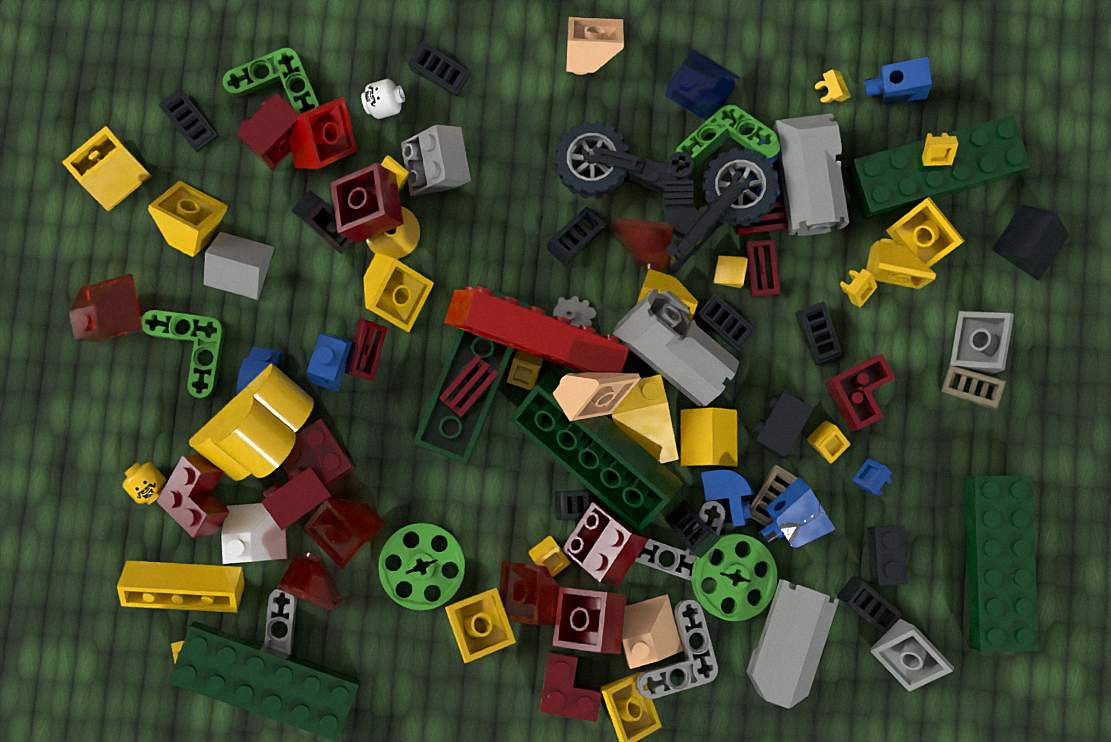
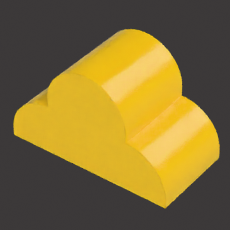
(256, 426)

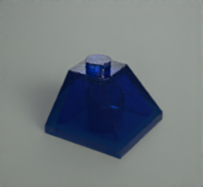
(701, 85)

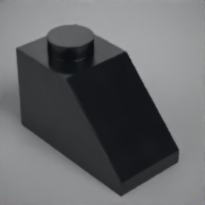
(321, 219)

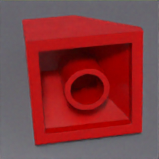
(322, 135)

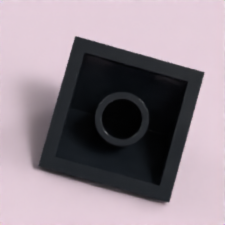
(1031, 240)

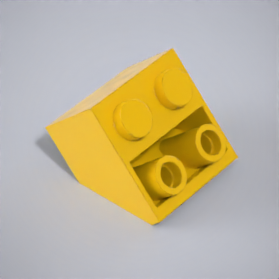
(106, 168)

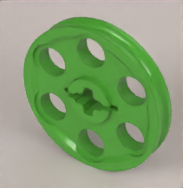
(409, 558)
(739, 590)

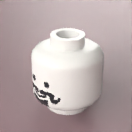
(382, 98)

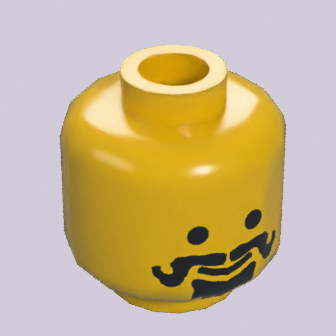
(144, 482)

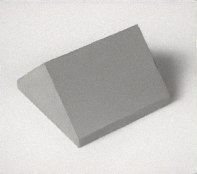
(237, 265)
(982, 341)
(910, 656)

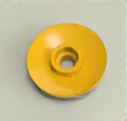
(401, 242)

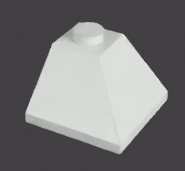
(252, 535)

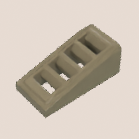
(986, 380)
(763, 491)

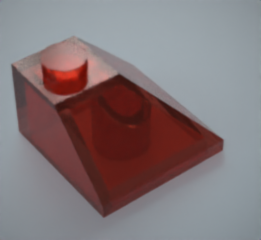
(645, 241)
(106, 310)
(343, 528)
(311, 581)
(528, 593)

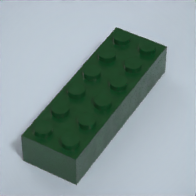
(900, 179)
(441, 427)
(598, 455)
(1001, 563)
(264, 681)

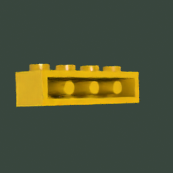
(190, 586)

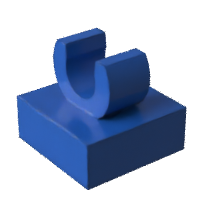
(872, 477)

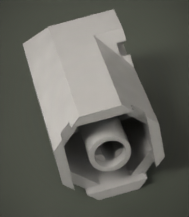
(810, 175)
(675, 347)
(791, 644)

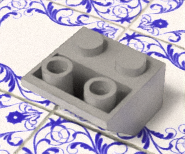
(435, 160)

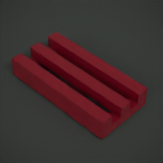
(766, 228)
(764, 292)
(361, 349)
(484, 367)

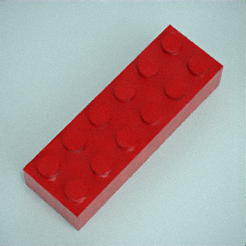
(534, 332)

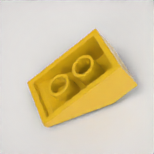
(647, 418)

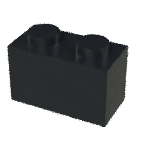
(782, 424)
(887, 555)

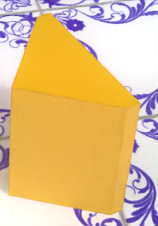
(926, 233)
(708, 437)
(480, 625)
(630, 712)

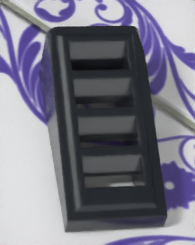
(423, 71)
(175, 101)
(563, 248)
(732, 315)
(806, 326)
(561, 503)
(704, 542)
(854, 594)

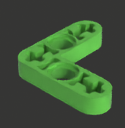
(276, 73)
(724, 129)
(201, 344)

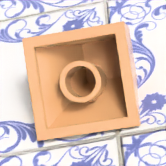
(592, 43)
(593, 393)
(650, 632)

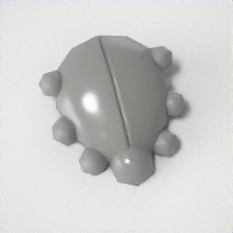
(577, 312)

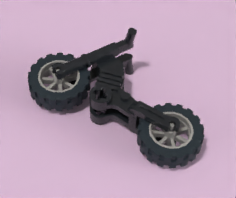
(618, 166)

